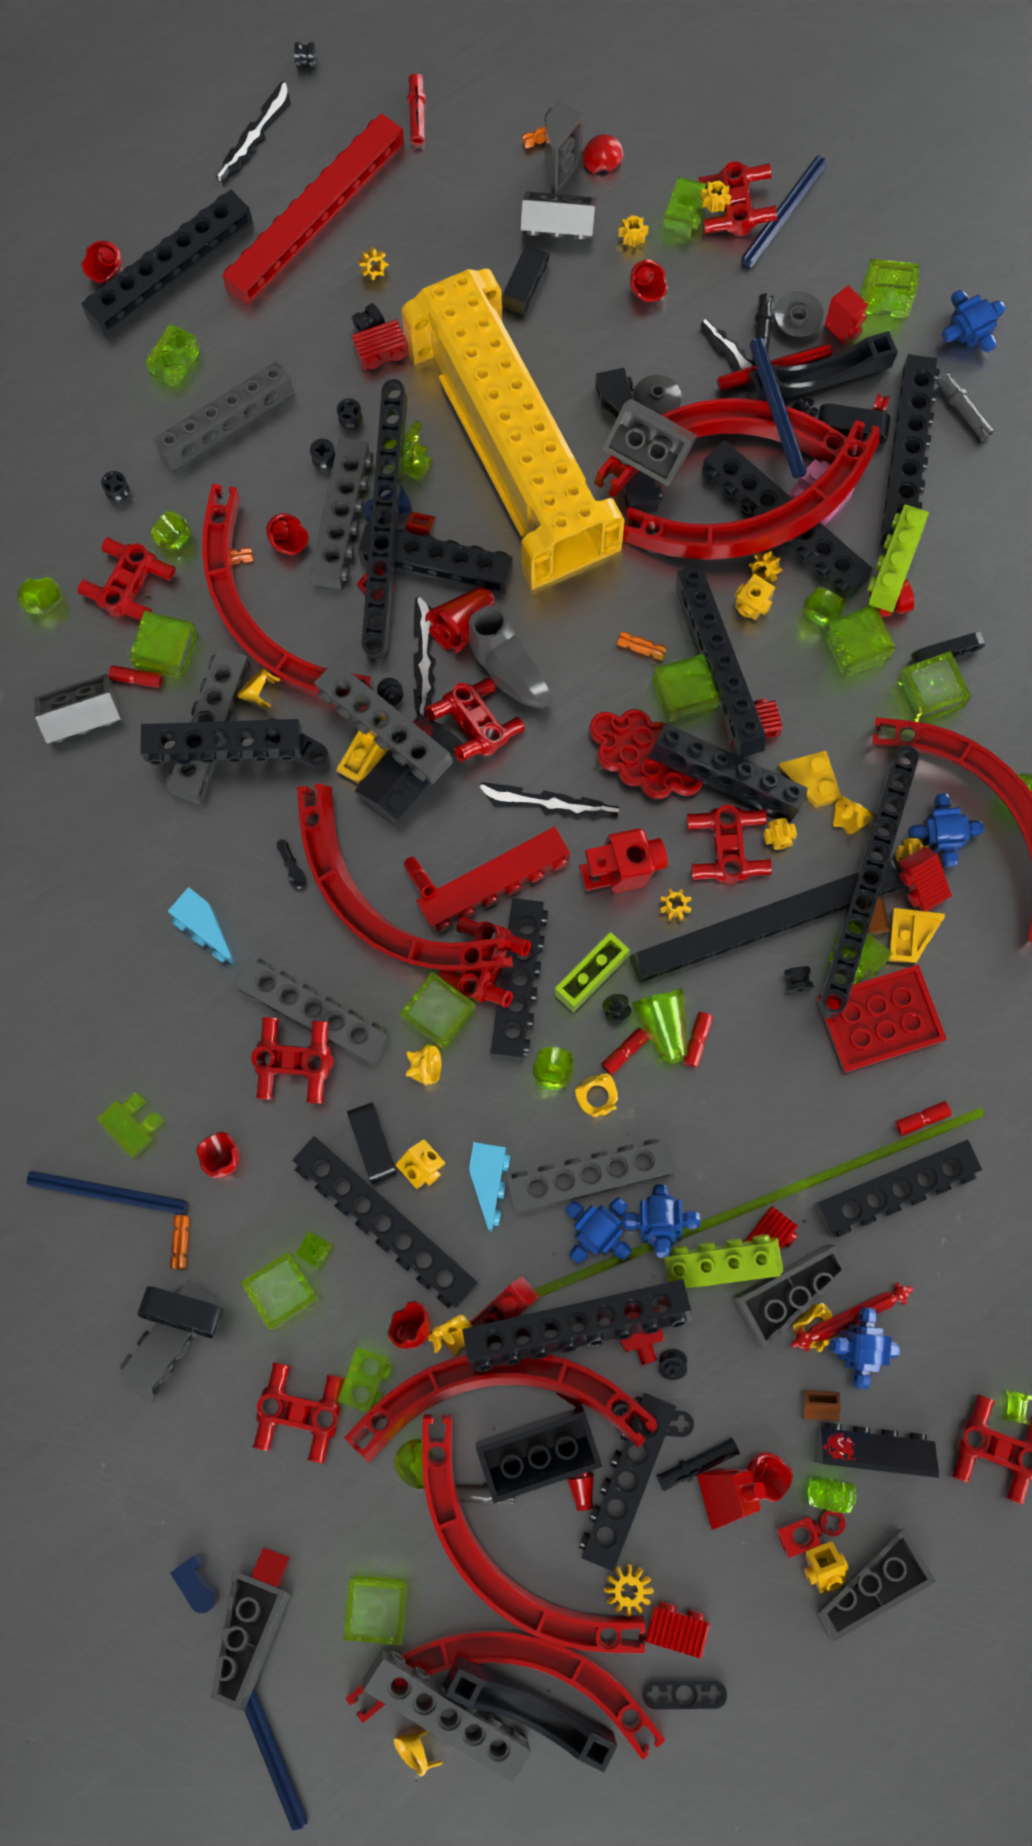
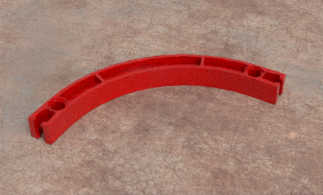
(737, 417)
(763, 530)
(222, 587)
(972, 758)
(359, 915)
(456, 1377)
(492, 1585)
(527, 1650)

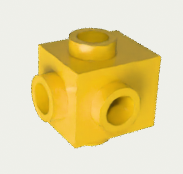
(754, 597)
(421, 1164)
(826, 1568)

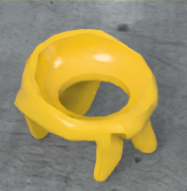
(253, 687)
(851, 815)
(425, 1064)
(604, 1080)
(815, 1310)
(450, 1335)
(410, 1745)

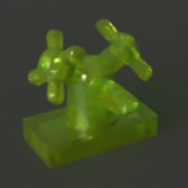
(414, 460)

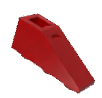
(509, 1303)

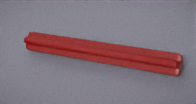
(800, 358)

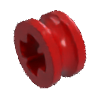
(881, 403)
(822, 1521)

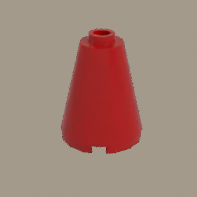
(452, 618)

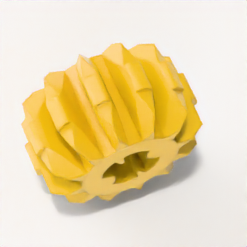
(625, 1600)

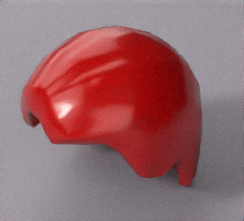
(602, 153)
(101, 261)
(648, 281)
(286, 534)
(218, 1155)
(409, 1326)
(772, 1473)

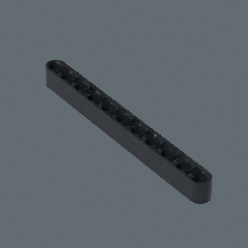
(382, 507)
(863, 891)
(754, 925)

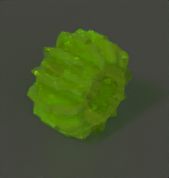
(831, 1494)

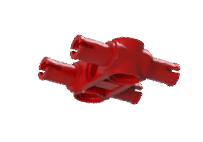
(740, 202)
(126, 579)
(474, 719)
(728, 844)
(485, 979)
(292, 1060)
(298, 1413)
(994, 1448)

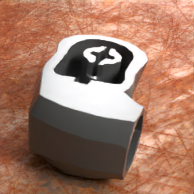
(506, 659)

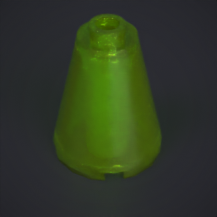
(665, 1023)

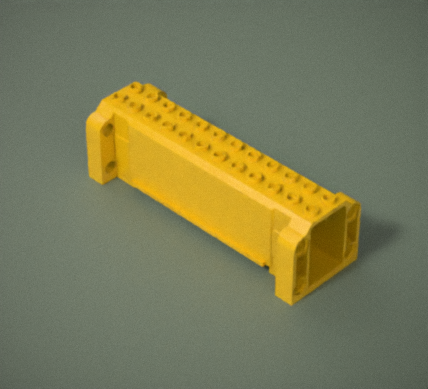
(510, 426)

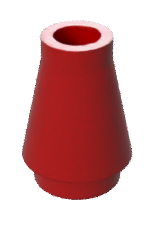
(582, 1490)

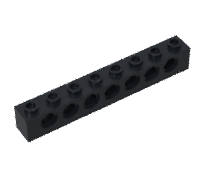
(181, 260)
(922, 371)
(727, 458)
(721, 661)
(316, 1153)
(563, 1318)

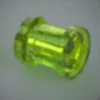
(1018, 1407)

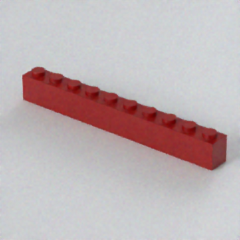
(313, 208)

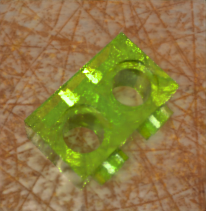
(167, 353)
(358, 1377)

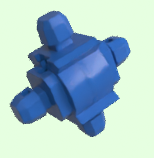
(973, 321)
(946, 830)
(661, 1220)
(598, 1230)
(864, 1347)

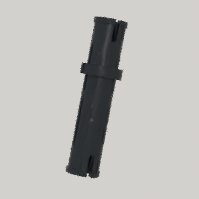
(764, 319)
(690, 1468)

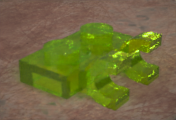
(872, 958)
(126, 1129)

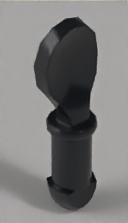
(295, 875)

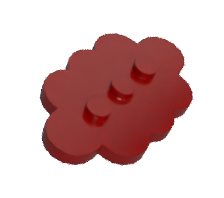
(626, 748)

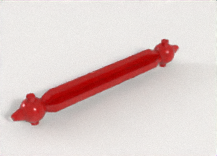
(842, 1320)

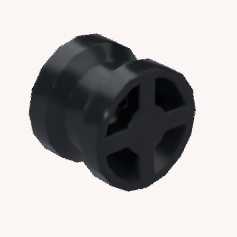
(305, 54)
(351, 408)
(326, 459)
(111, 481)
(798, 979)

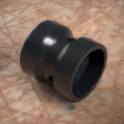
(369, 318)

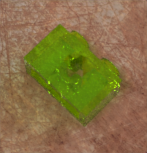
(684, 208)

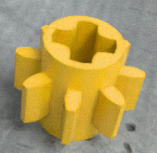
(715, 196)
(633, 231)
(379, 265)
(771, 563)
(780, 834)
(908, 847)
(672, 897)

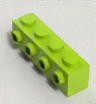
(899, 555)
(725, 1263)

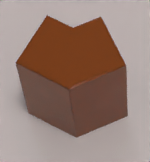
(879, 922)
(821, 1405)

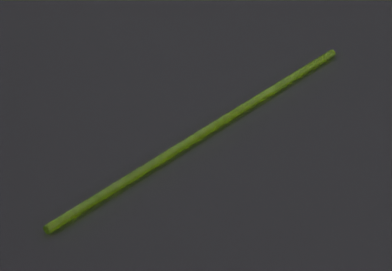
(770, 1197)

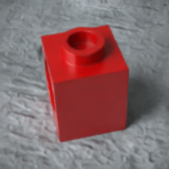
(786, 1531)

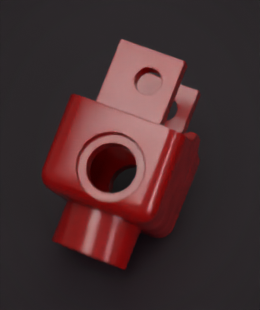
(624, 862)

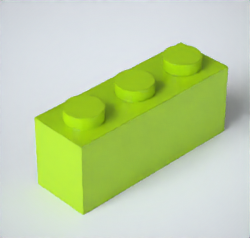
(591, 972)

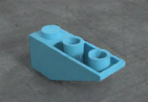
(198, 917)
(486, 1172)

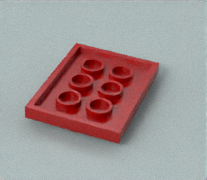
(884, 1020)

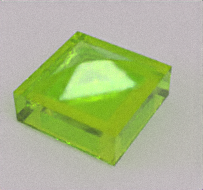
(313, 1249)

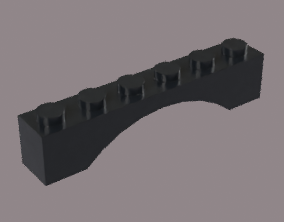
(861, 359)
(613, 391)
(492, 1693)

